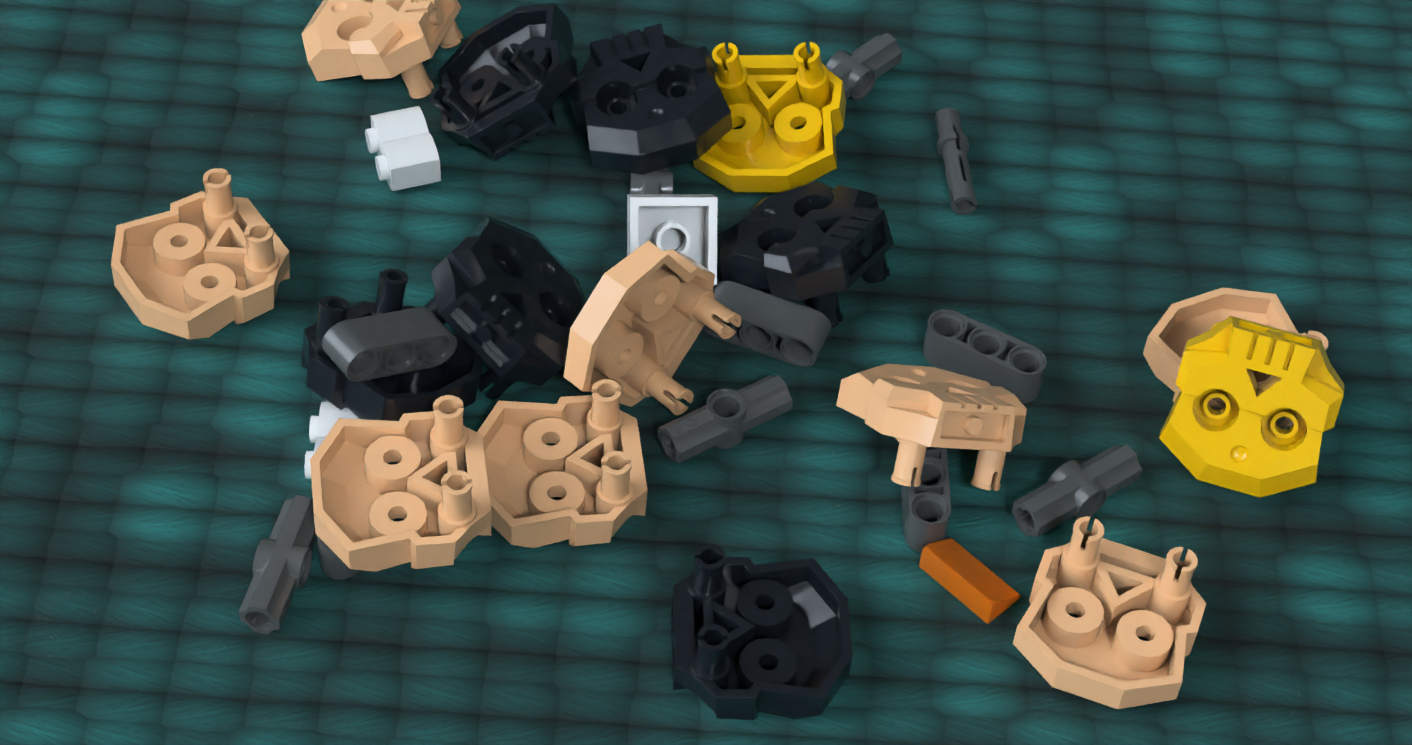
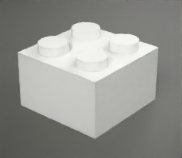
(676, 223)

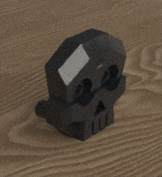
(507, 79)
(644, 80)
(809, 245)
(508, 303)
(390, 395)
(726, 638)

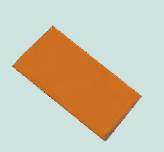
(967, 579)

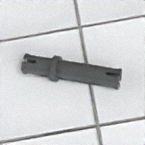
(953, 149)

